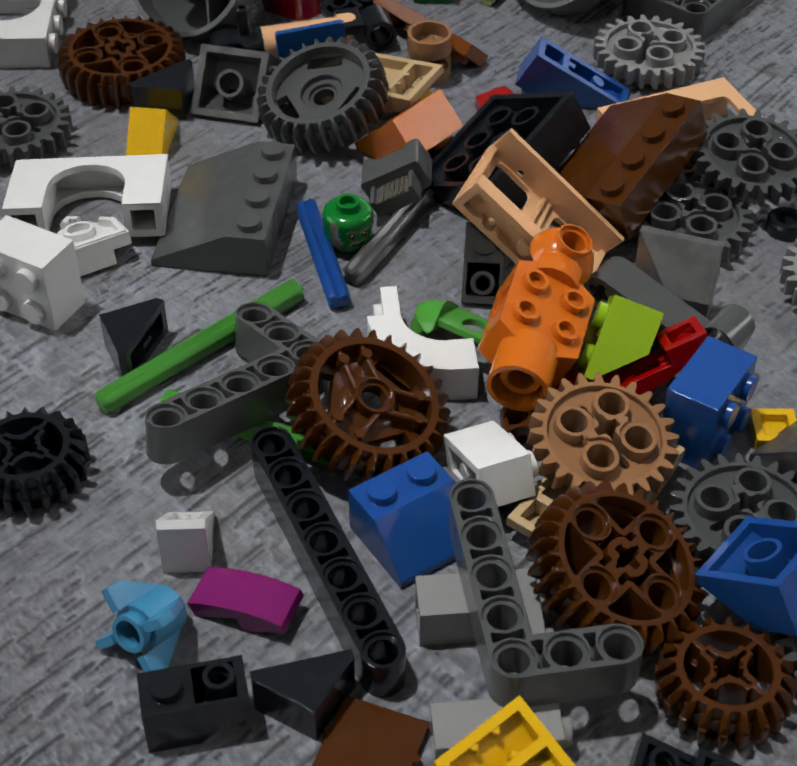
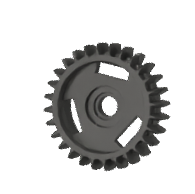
(322, 70)

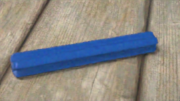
(323, 254)

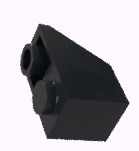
(482, 268)
(190, 701)

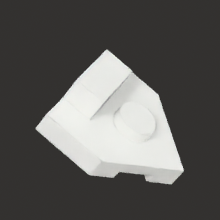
(95, 241)

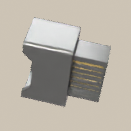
(397, 178)

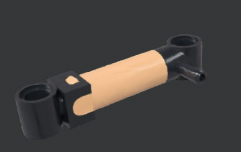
(357, 26)

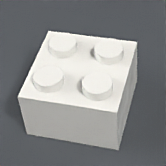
(38, 274)

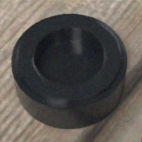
(782, 224)

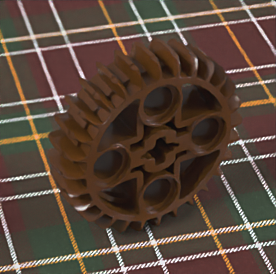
(112, 53)
(614, 550)

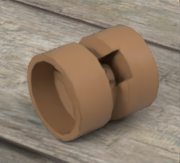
(431, 43)

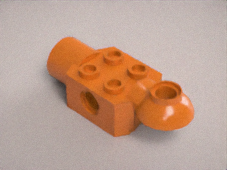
(539, 318)

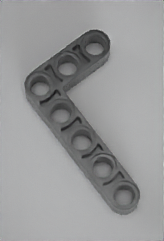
(701, 15)
(234, 399)
(503, 627)

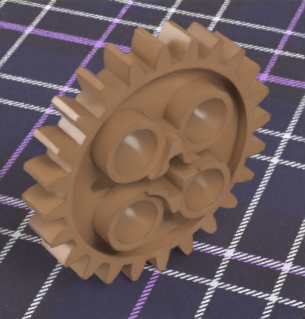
(604, 427)

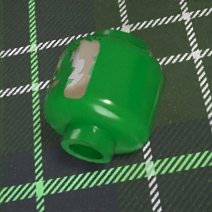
(348, 223)

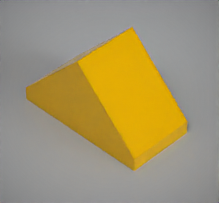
(150, 131)

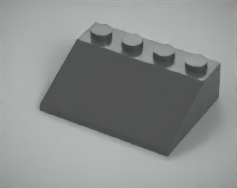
(230, 211)

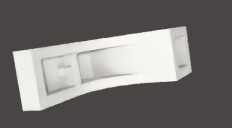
(451, 360)

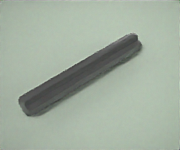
(386, 238)

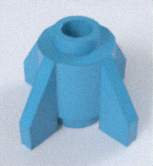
(146, 621)

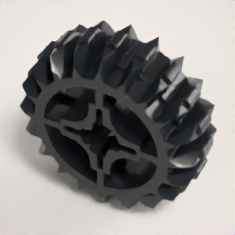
(29, 471)

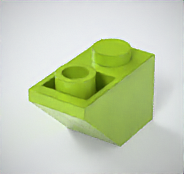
(622, 336)

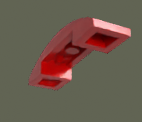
(676, 348)

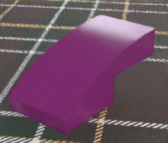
(251, 598)

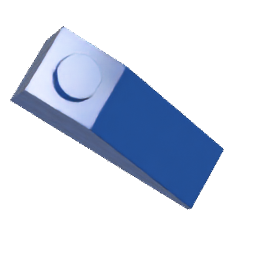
(556, 70)

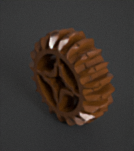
(726, 669)

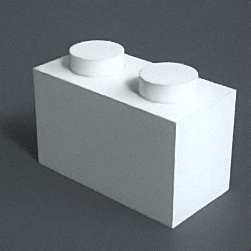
(493, 457)

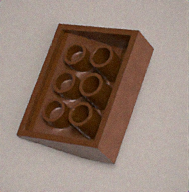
(635, 156)

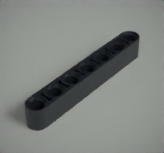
(329, 562)

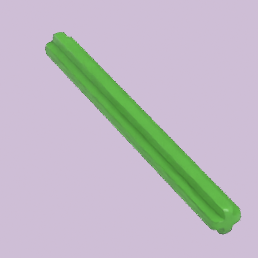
(188, 352)

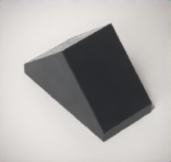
(165, 89)
(134, 333)
(304, 691)

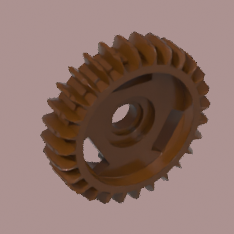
(349, 428)

